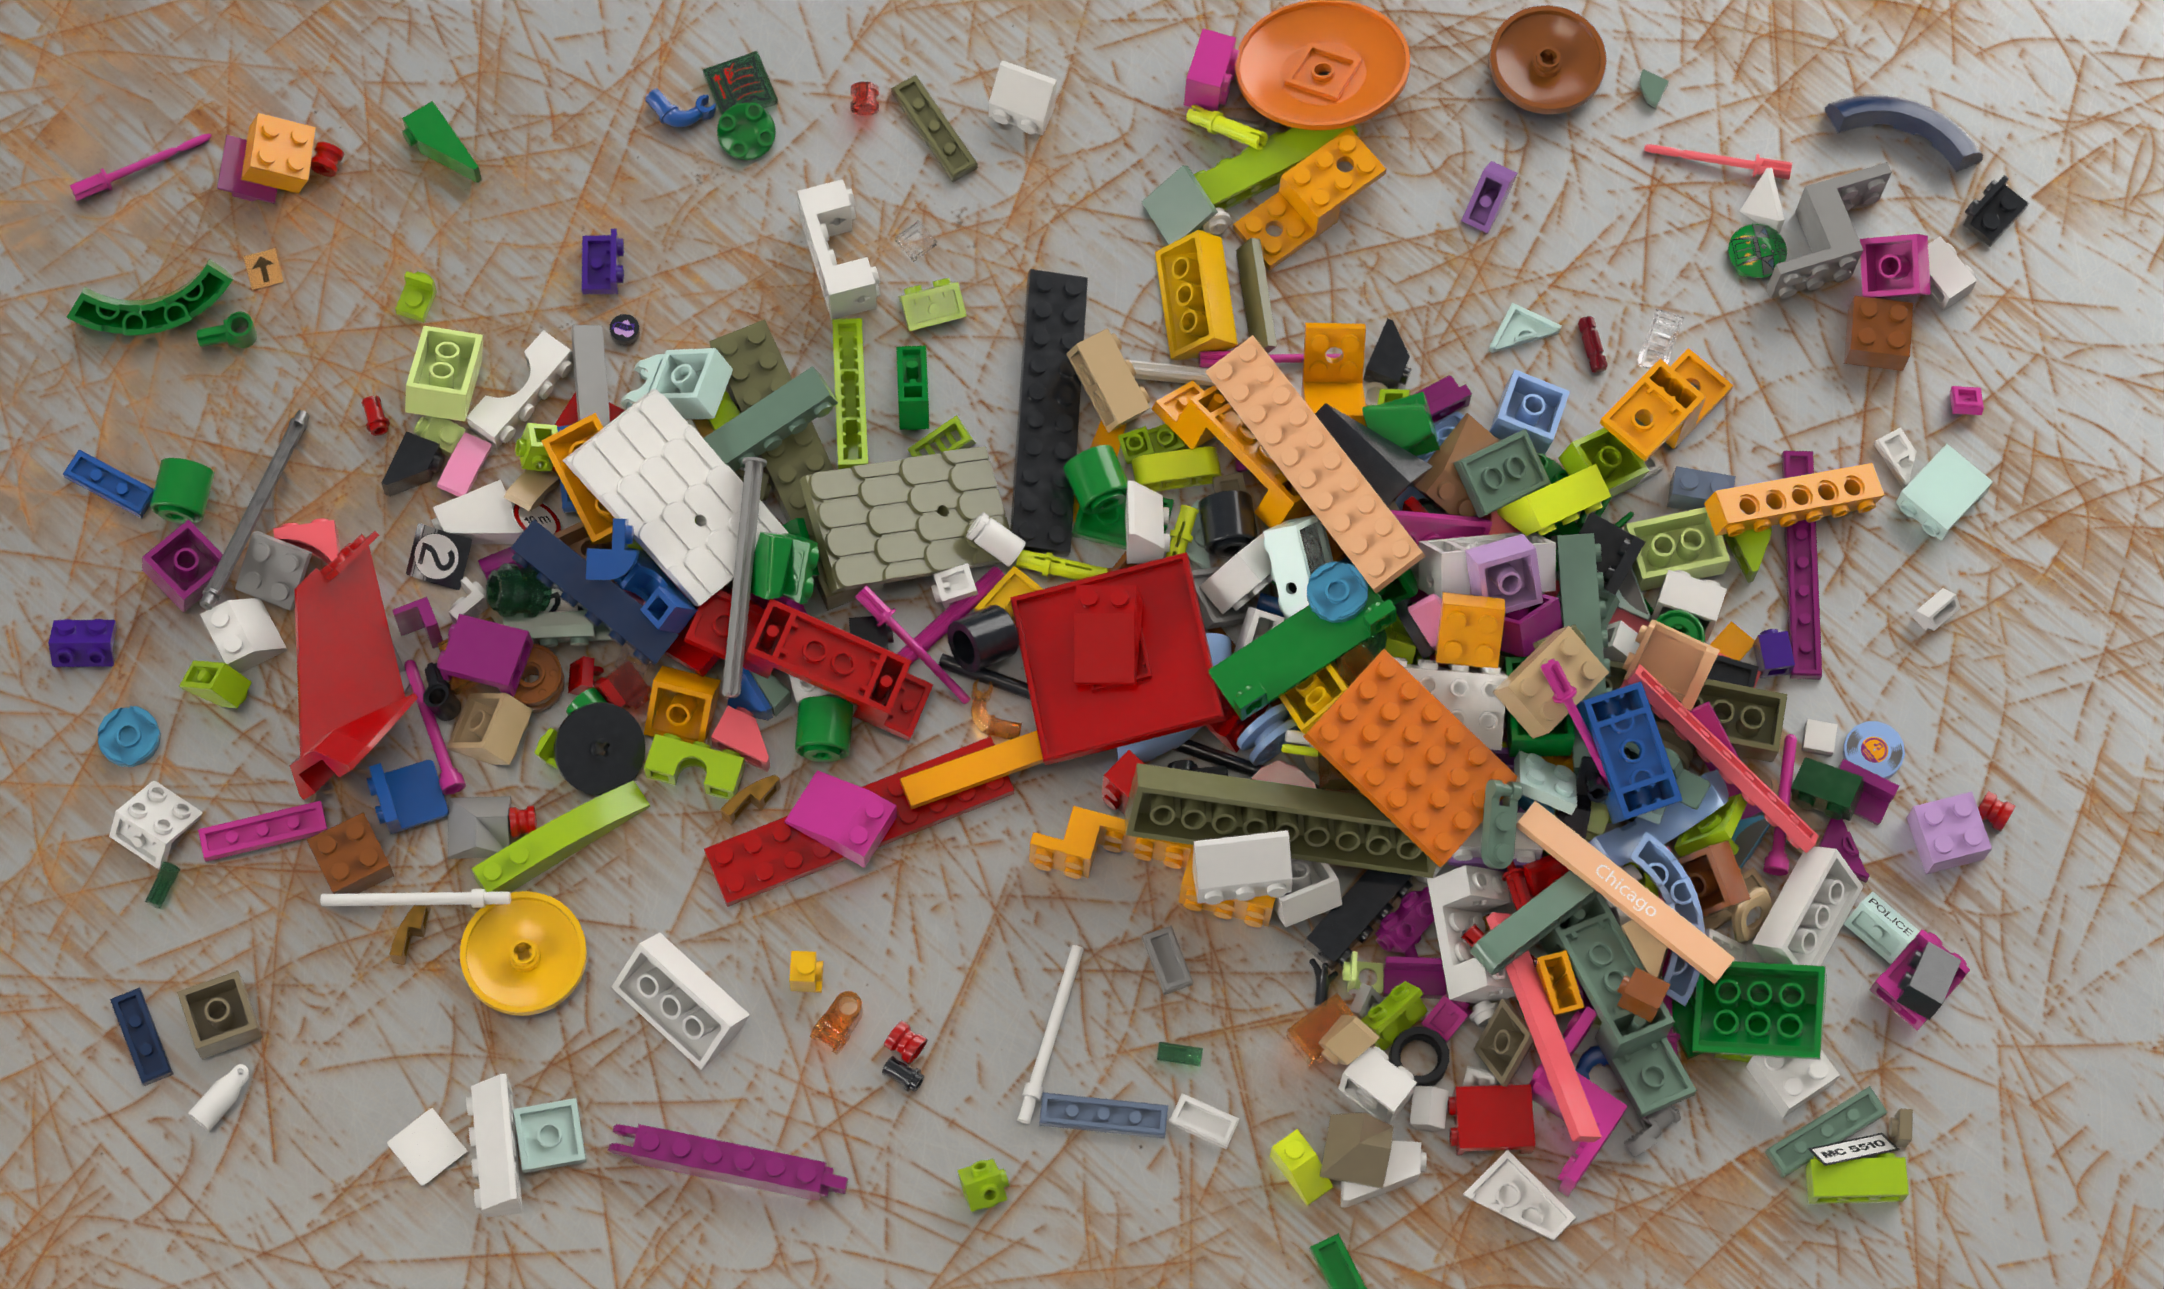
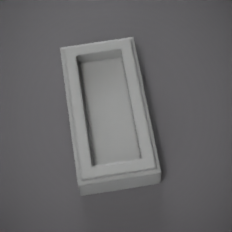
(1167, 960)

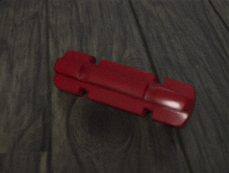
(1592, 344)

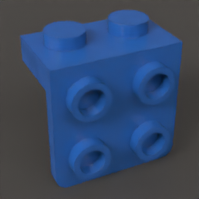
(407, 795)

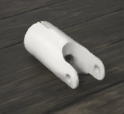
(219, 1098)

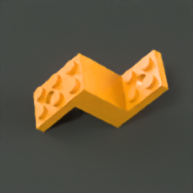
(1334, 379)
(1666, 404)

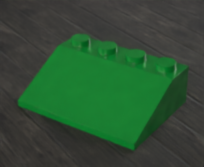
(1761, 1011)

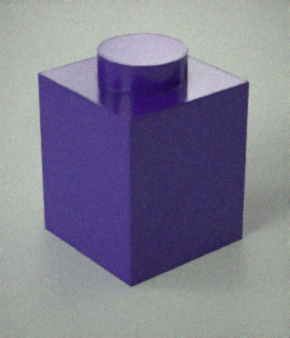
(1773, 653)

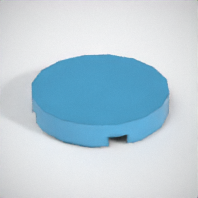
(1337, 592)
(128, 736)

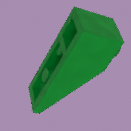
(438, 141)
(912, 387)

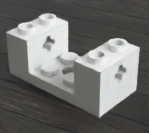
(847, 286)
(1446, 565)
(1457, 904)

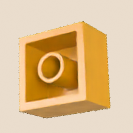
(278, 153)
(1470, 630)

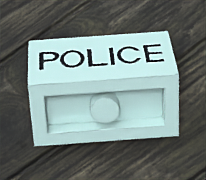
(1881, 927)

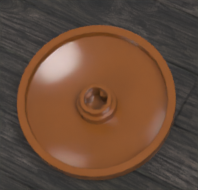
(1547, 59)

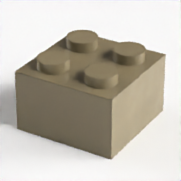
(219, 1014)

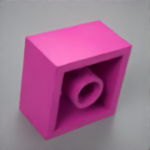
(1211, 71)
(1895, 266)

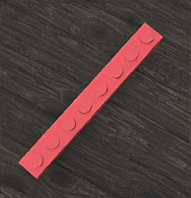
(1729, 766)

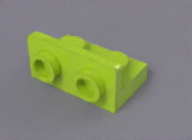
(932, 305)
(1395, 1014)

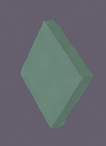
(1179, 205)

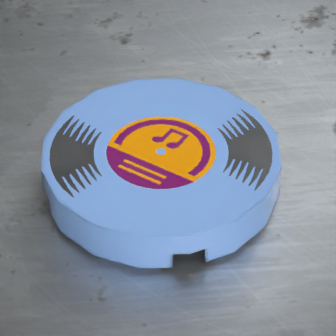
(1875, 748)

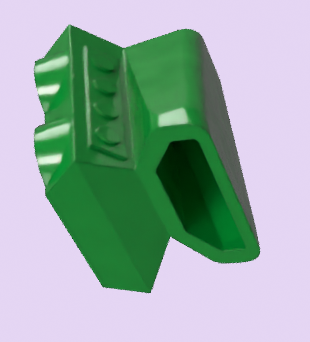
(1404, 423)
(784, 567)

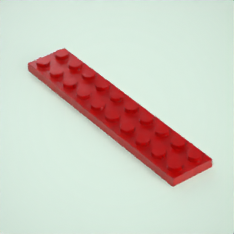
(783, 854)

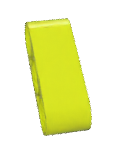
(1177, 468)

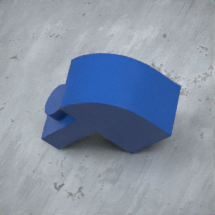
(614, 562)

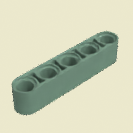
(1532, 922)

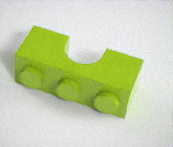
(671, 756)

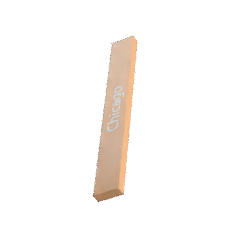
(1624, 892)

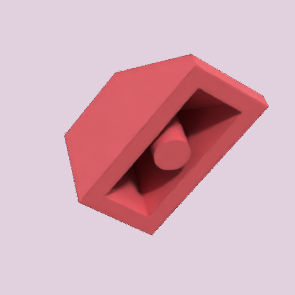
(741, 733)

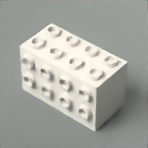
(1466, 695)

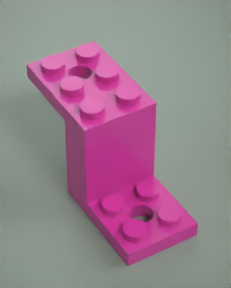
(1604, 1107)

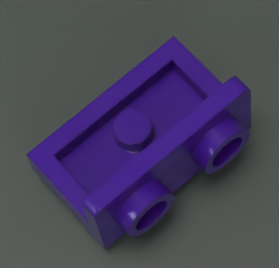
(601, 263)
(82, 643)

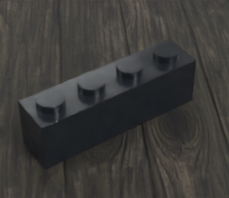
(1353, 920)

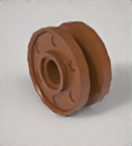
(548, 687)

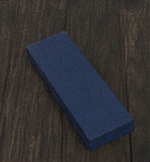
(141, 1036)

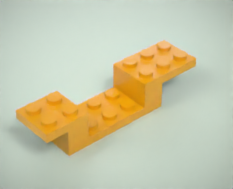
(1205, 414)
(1090, 828)

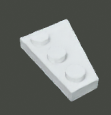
(1521, 1197)

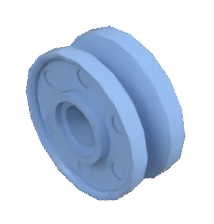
(1267, 734)

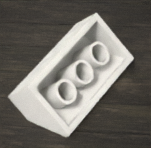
(1809, 909)
(680, 1000)
(495, 1147)

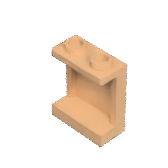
(1673, 660)

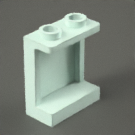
(1943, 492)

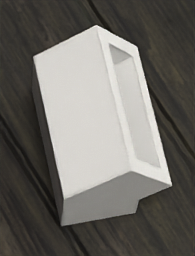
(1937, 610)
(1429, 1108)

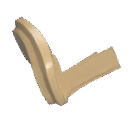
(1759, 897)

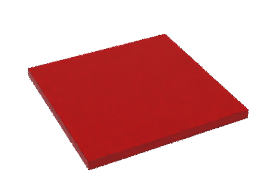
(1172, 668)

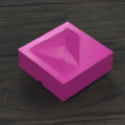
(1966, 400)

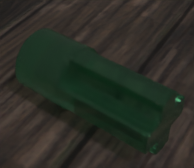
(162, 884)
(1180, 1054)

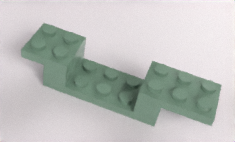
(1631, 1045)

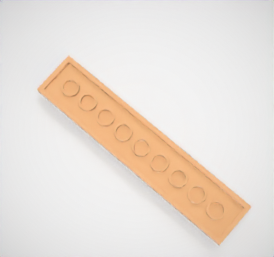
(1315, 464)

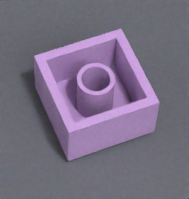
(1506, 571)
(1949, 832)

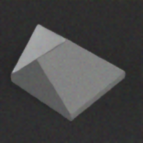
(478, 826)

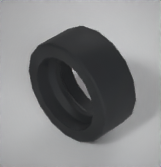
(1435, 1040)

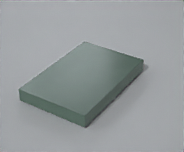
(1502, 473)

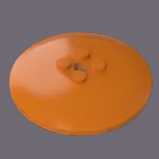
(1296, 42)

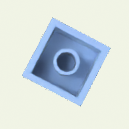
(1530, 406)

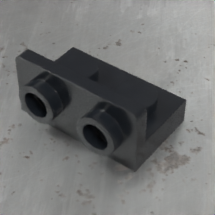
(1994, 212)

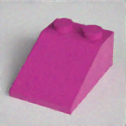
(843, 817)

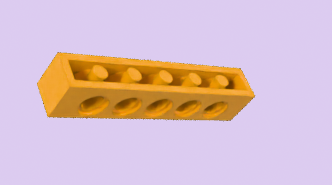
(1726, 505)

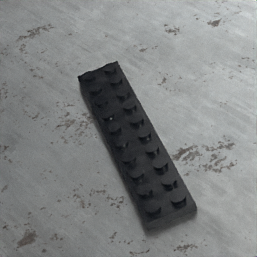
(1048, 411)

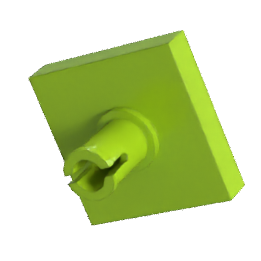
(1714, 828)

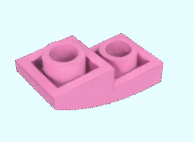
(464, 465)

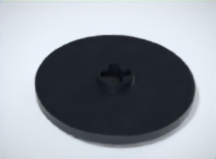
(601, 724)

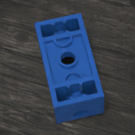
(1635, 784)

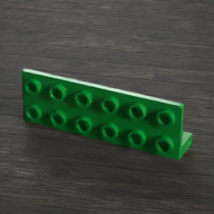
(1294, 653)

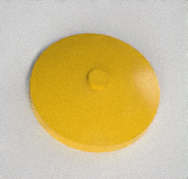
(523, 954)

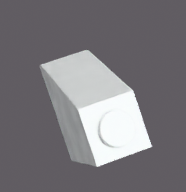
(479, 515)
(1403, 1168)

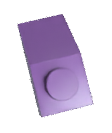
(1489, 196)

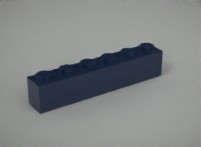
(601, 599)

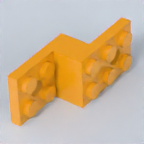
(1310, 197)

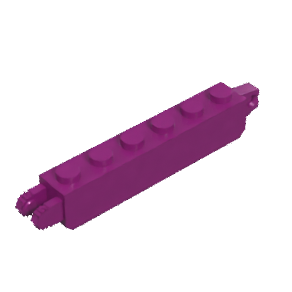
(728, 1162)

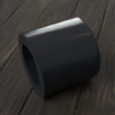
(1227, 522)
(983, 638)

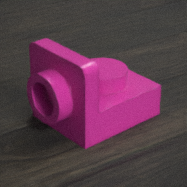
(1447, 1017)

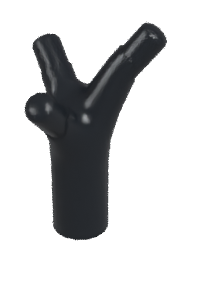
(1323, 981)

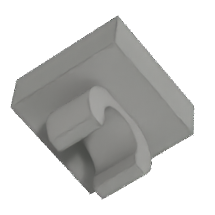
(1364, 1000)

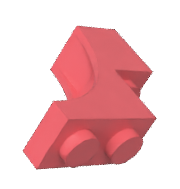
(317, 537)

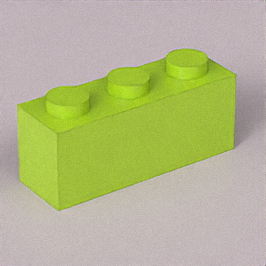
(1858, 1180)

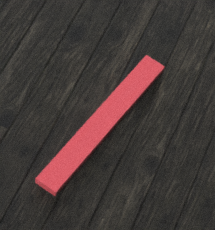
(1550, 1044)

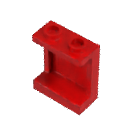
(1492, 1118)

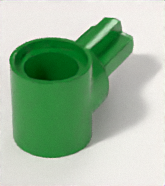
(226, 332)

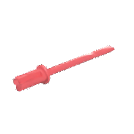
(1780, 169)

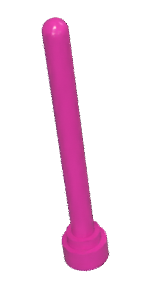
(450, 779)
(1777, 862)

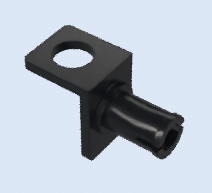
(1590, 782)

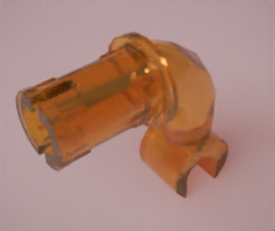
(988, 723)

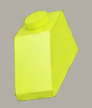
(1300, 1167)

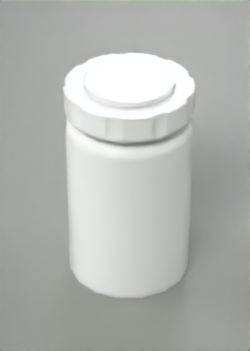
(995, 539)

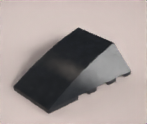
(1380, 461)

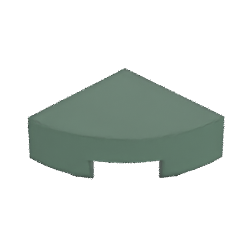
(1652, 87)

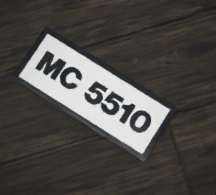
(1853, 1149)

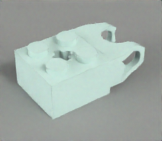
(688, 378)

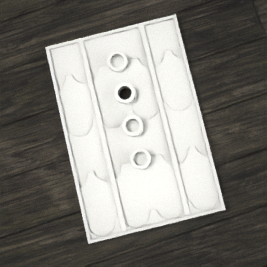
(662, 479)

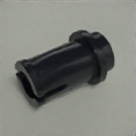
(903, 1074)

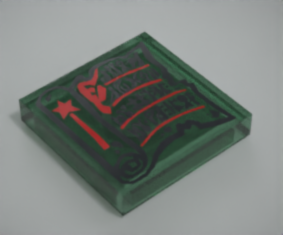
(740, 82)

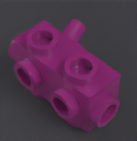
(1403, 928)

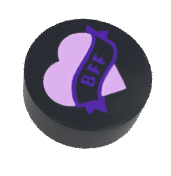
(624, 329)

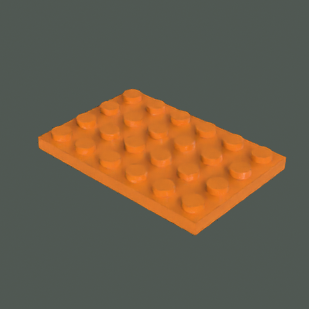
(1409, 756)

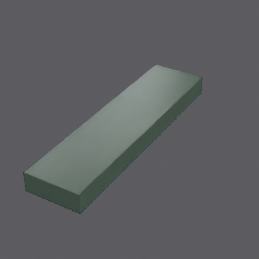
(1829, 1128)

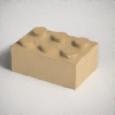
(1109, 379)
(1528, 691)

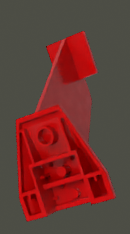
(344, 667)

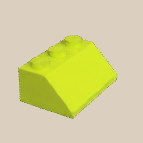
(1557, 502)

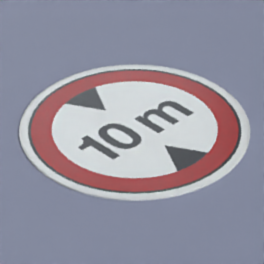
(542, 514)

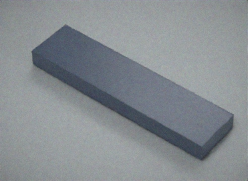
(1103, 1115)

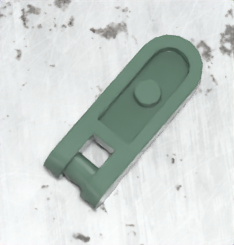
(1499, 823)

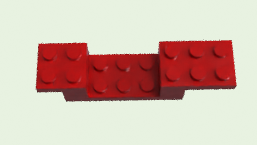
(820, 656)

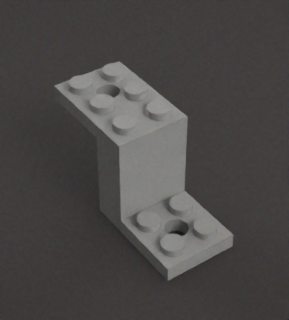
(1828, 231)

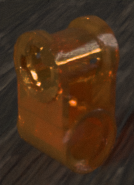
(834, 1026)

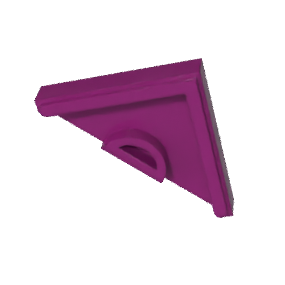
(1838, 837)

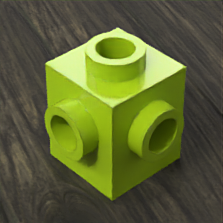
(531, 449)
(983, 1184)

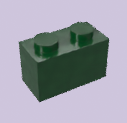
(1827, 789)

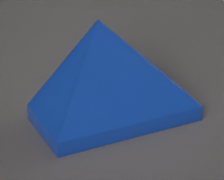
(752, 698)

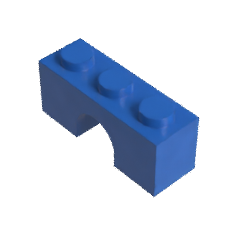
(664, 603)

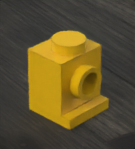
(805, 972)

